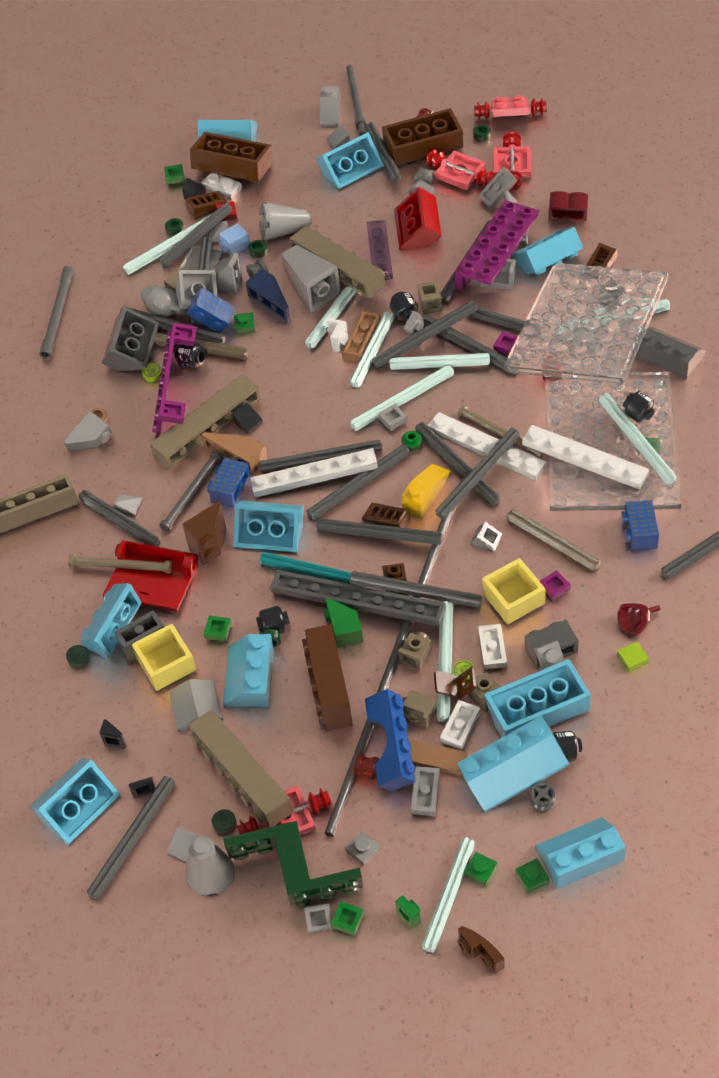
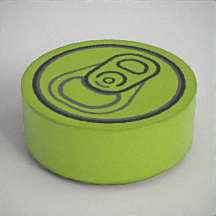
(152, 372)
(462, 666)

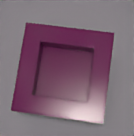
(505, 343)
(555, 585)

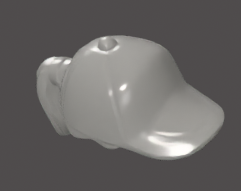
(161, 301)

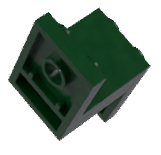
(293, 863)

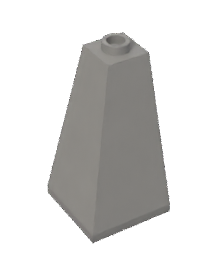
(312, 277)

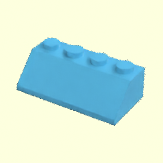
(550, 693)
(513, 764)

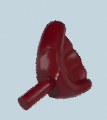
(635, 617)

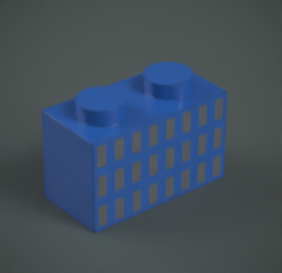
(210, 310)
(228, 482)
(641, 525)

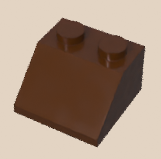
(206, 533)

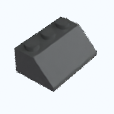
(130, 341)
(669, 352)

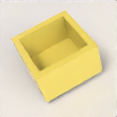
(513, 591)
(164, 657)

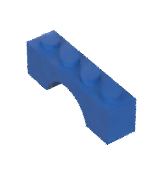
(395, 765)

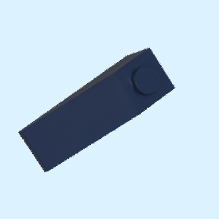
(266, 291)

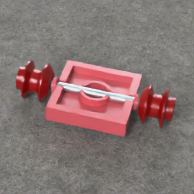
(510, 107)
(513, 158)
(459, 169)
(301, 812)

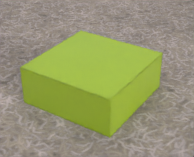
(633, 656)

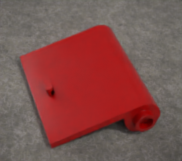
(155, 587)

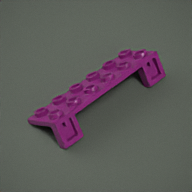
(495, 244)
(169, 410)

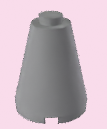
(281, 220)
(208, 867)

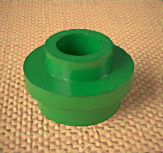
(412, 444)

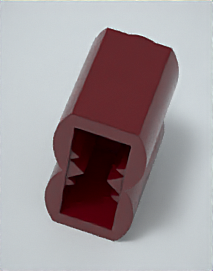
(568, 206)

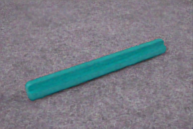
(305, 568)

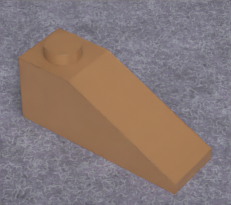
(237, 448)

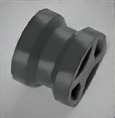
(255, 268)
(542, 791)

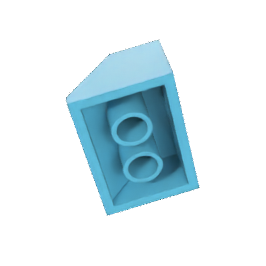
(233, 128)
(350, 161)
(548, 251)
(268, 526)
(115, 612)
(249, 672)
(75, 800)
(581, 852)

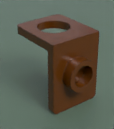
(454, 685)

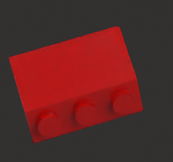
(417, 220)

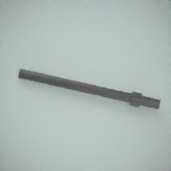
(360, 120)

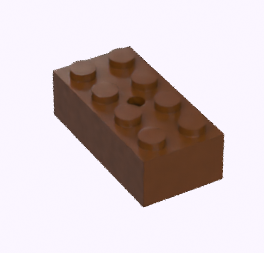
(418, 136)
(231, 156)
(327, 678)

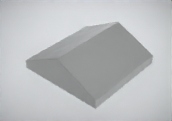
(191, 281)
(192, 701)

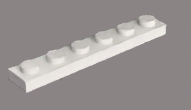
(482, 443)
(585, 457)
(314, 472)

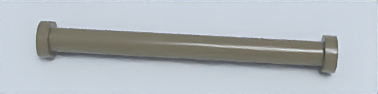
(464, 411)
(117, 563)

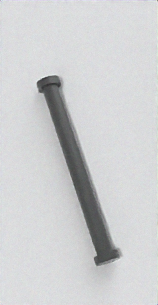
(166, 524)

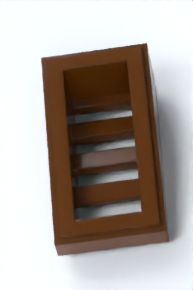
(201, 204)
(601, 249)
(402, 515)

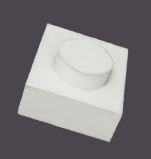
(338, 333)

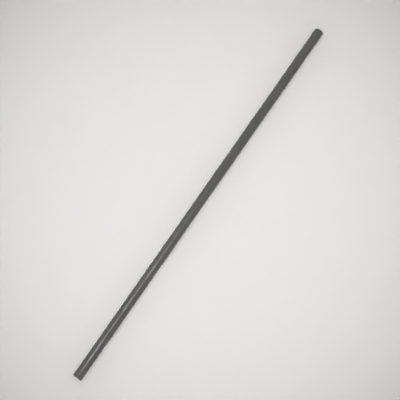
(384, 684)

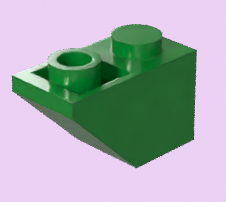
(344, 623)

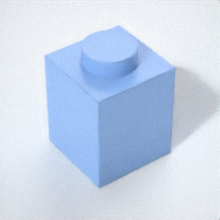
(234, 239)

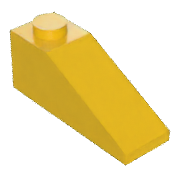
(424, 490)

